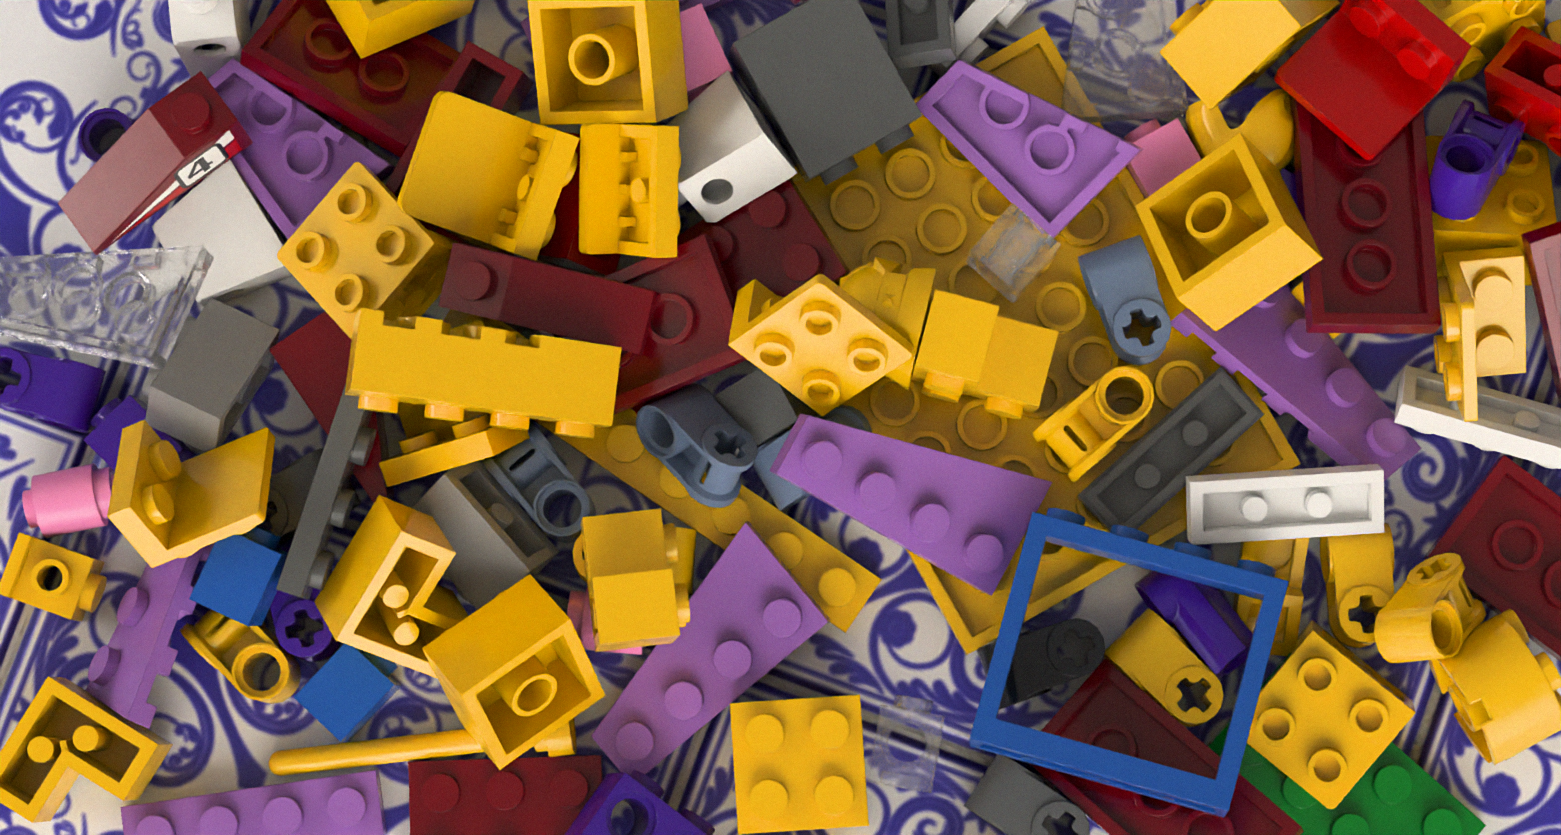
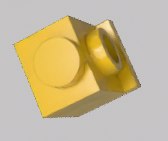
(27, 568)

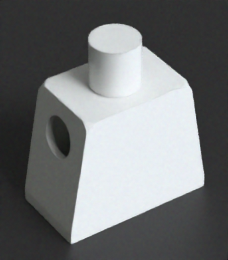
(209, 23)
(727, 151)
(233, 228)

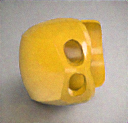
(1267, 127)

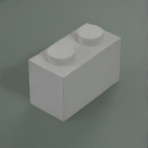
(210, 375)
(487, 530)

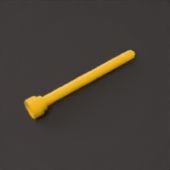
(402, 749)

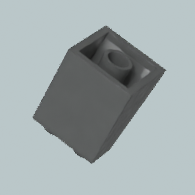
(825, 86)

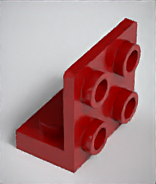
(1373, 69)

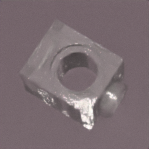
(1013, 253)
(914, 774)

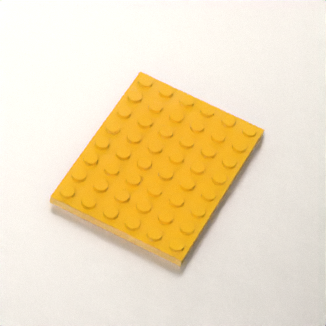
(928, 211)

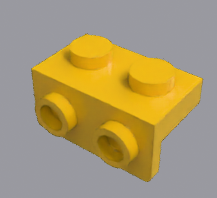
(629, 189)

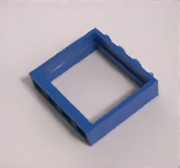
(1104, 765)

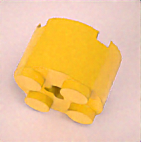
(1501, 689)

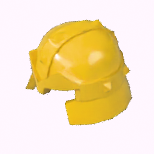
(898, 298)

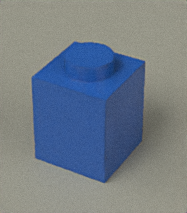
(242, 576)
(349, 691)

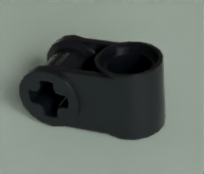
(1037, 662)

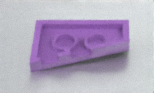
(1025, 145)
(293, 149)

